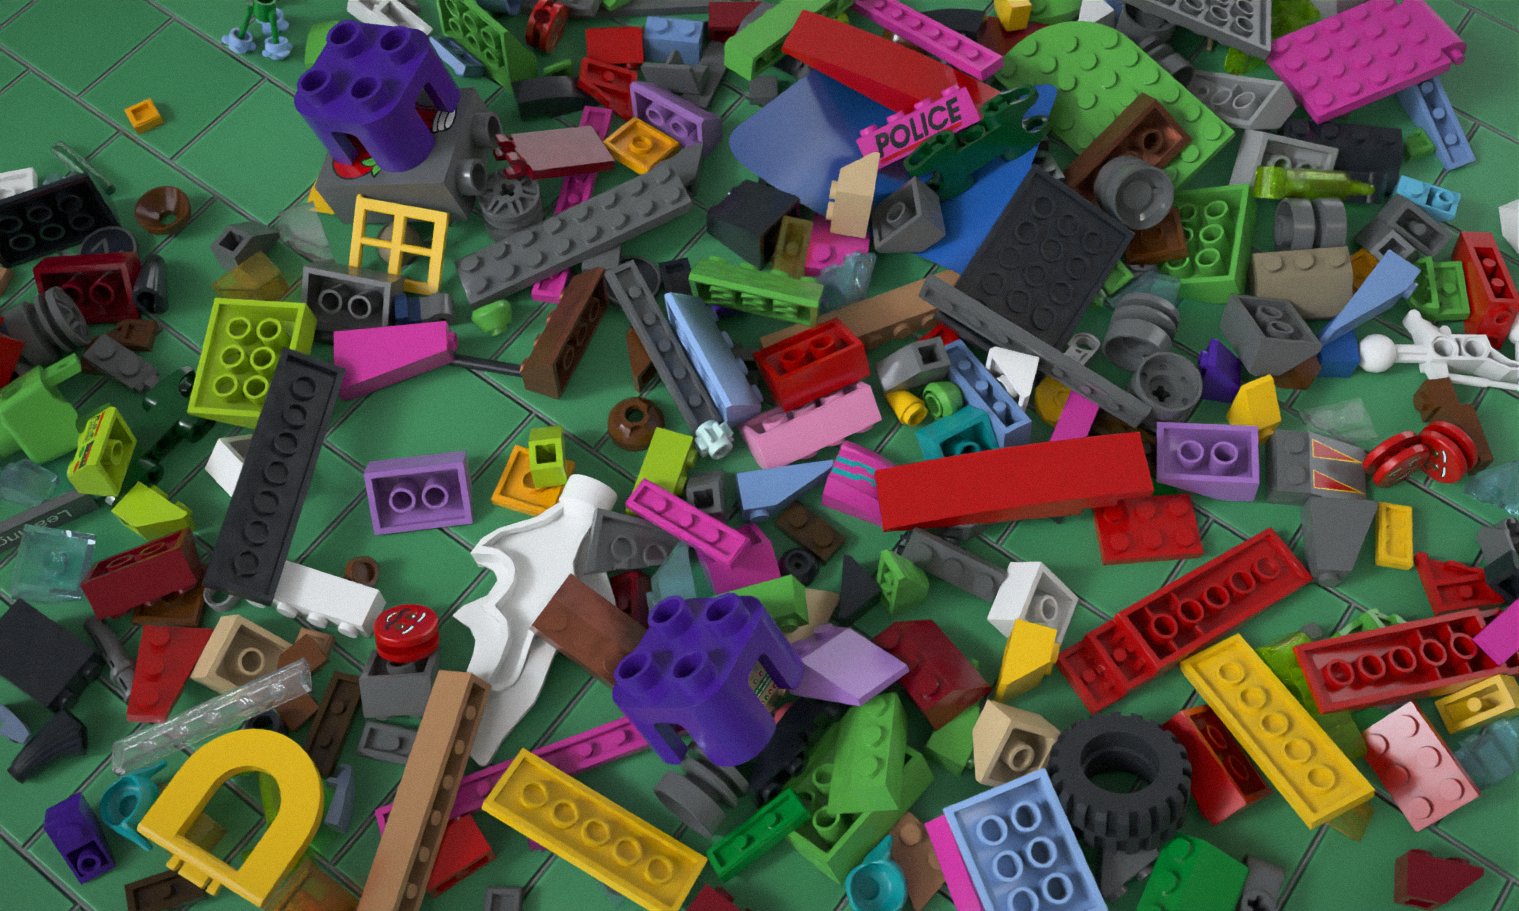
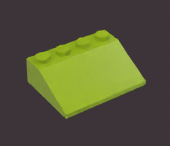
(242, 355)

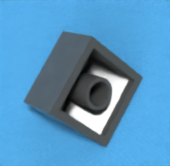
(908, 219)
(397, 688)

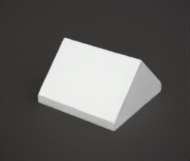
(1013, 372)

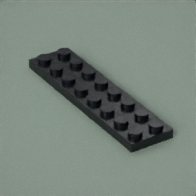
(274, 478)

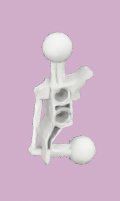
(1494, 369)

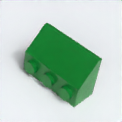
(1193, 878)

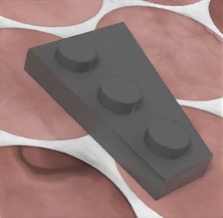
(626, 543)

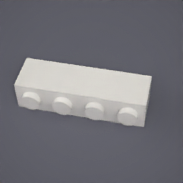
(327, 600)

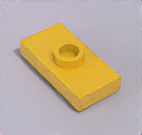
(1394, 536)

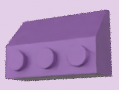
(675, 116)
(419, 492)

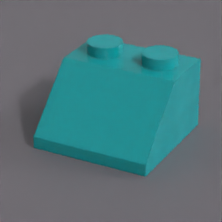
(957, 434)

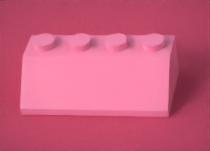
(784, 437)

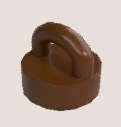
(362, 571)

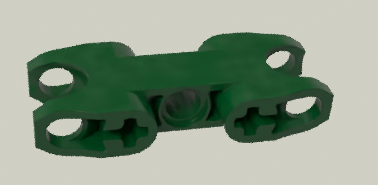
(996, 134)
(162, 430)

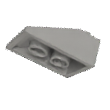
(1278, 151)

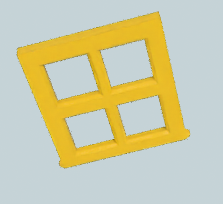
(397, 245)

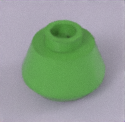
(493, 317)
(942, 399)

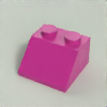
(754, 567)

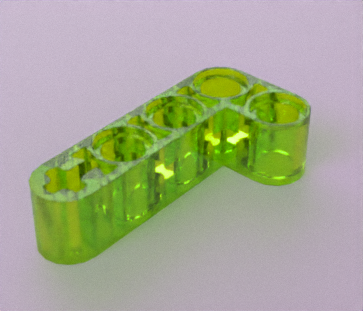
(1286, 18)
(1282, 662)

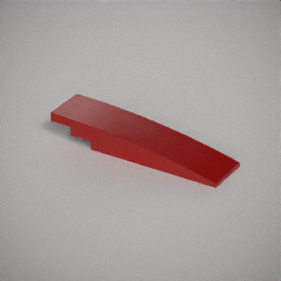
(877, 65)
(1014, 483)
(1181, 620)
(1400, 662)

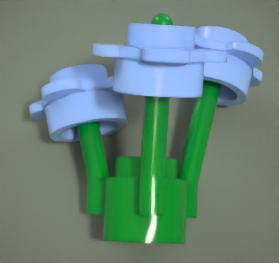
(272, 22)

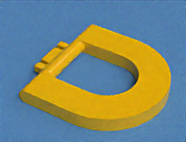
(197, 783)

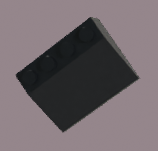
(53, 218)

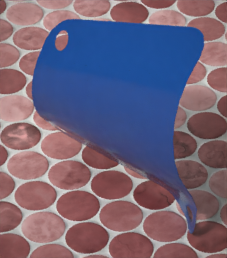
(813, 132)

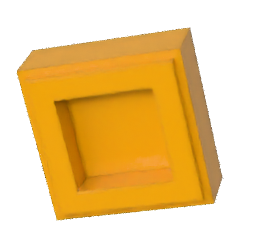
(144, 116)

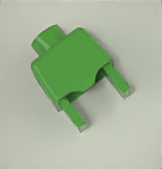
(38, 416)

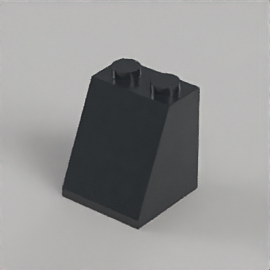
(751, 220)
(45, 658)

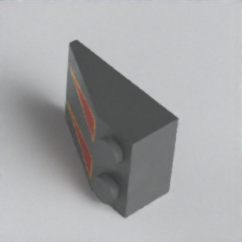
(1311, 465)

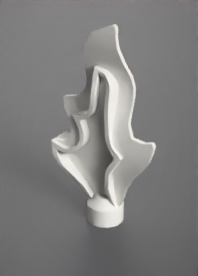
(530, 567)

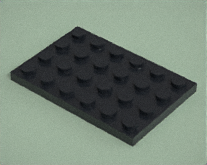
(1041, 262)

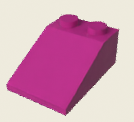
(828, 247)

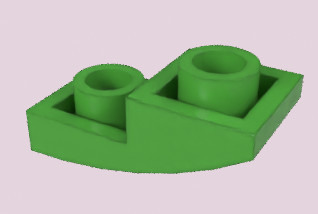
(317, 41)

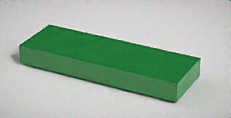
(757, 834)

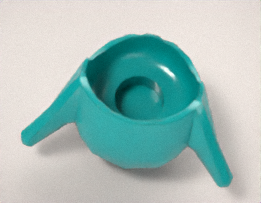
(128, 802)
(878, 881)

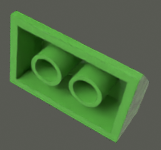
(869, 757)

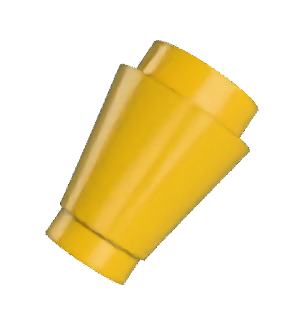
(907, 407)

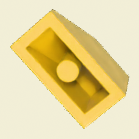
(1256, 406)
(1480, 704)

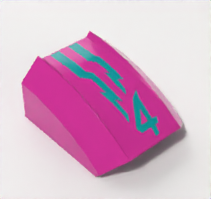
(852, 483)

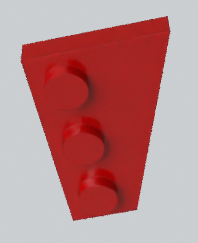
(162, 670)

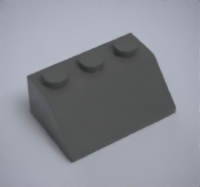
(350, 296)
(1267, 334)

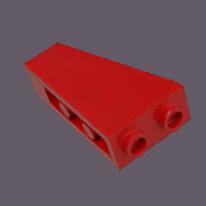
(1489, 287)

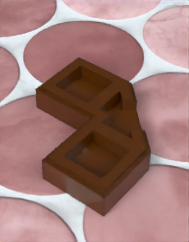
(130, 333)
(303, 708)

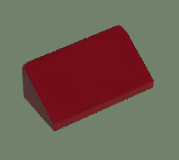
(630, 595)

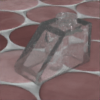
(305, 232)

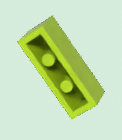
(668, 462)

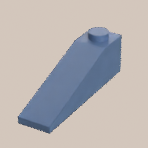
(1431, 109)
(1378, 293)
(984, 392)

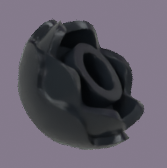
(801, 557)

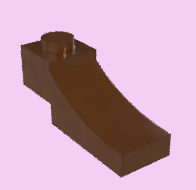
(1438, 402)

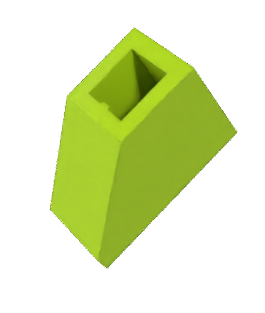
(548, 456)
(151, 514)

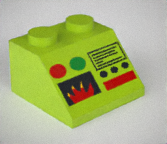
(102, 455)

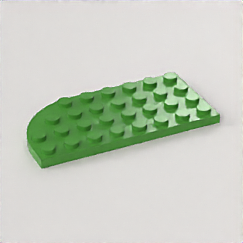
(1098, 78)

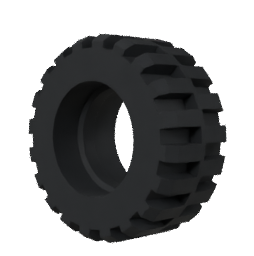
(1126, 745)

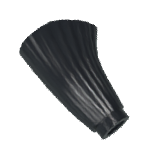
(151, 286)
(58, 739)

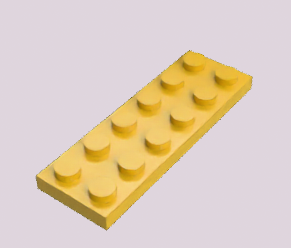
(1277, 731)
(594, 833)

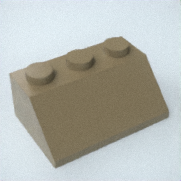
(1311, 279)

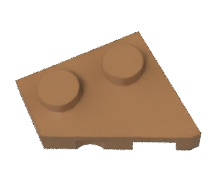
(917, 857)

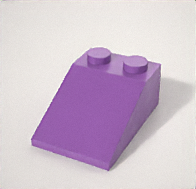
(1209, 459)
(844, 666)

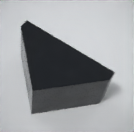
(858, 592)

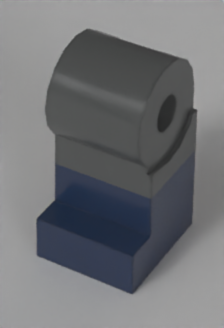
(424, 309)

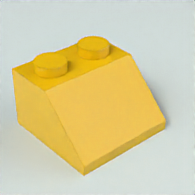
(1025, 660)

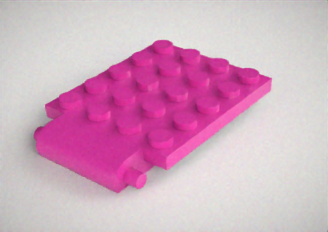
(1364, 55)

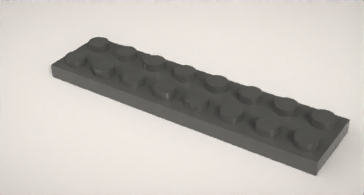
(573, 236)

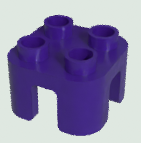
(369, 89)
(696, 675)

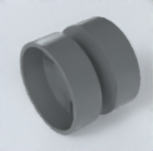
(1140, 25)
(1134, 192)
(1309, 225)

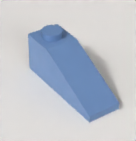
(773, 489)

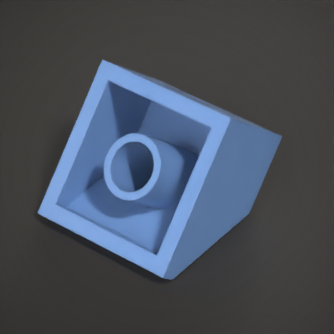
(672, 33)

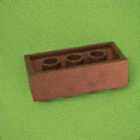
(1139, 131)
(566, 334)
(588, 629)

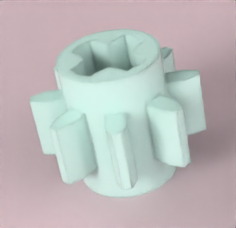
(714, 439)

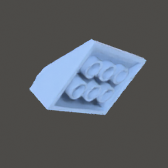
(712, 358)
(1023, 849)

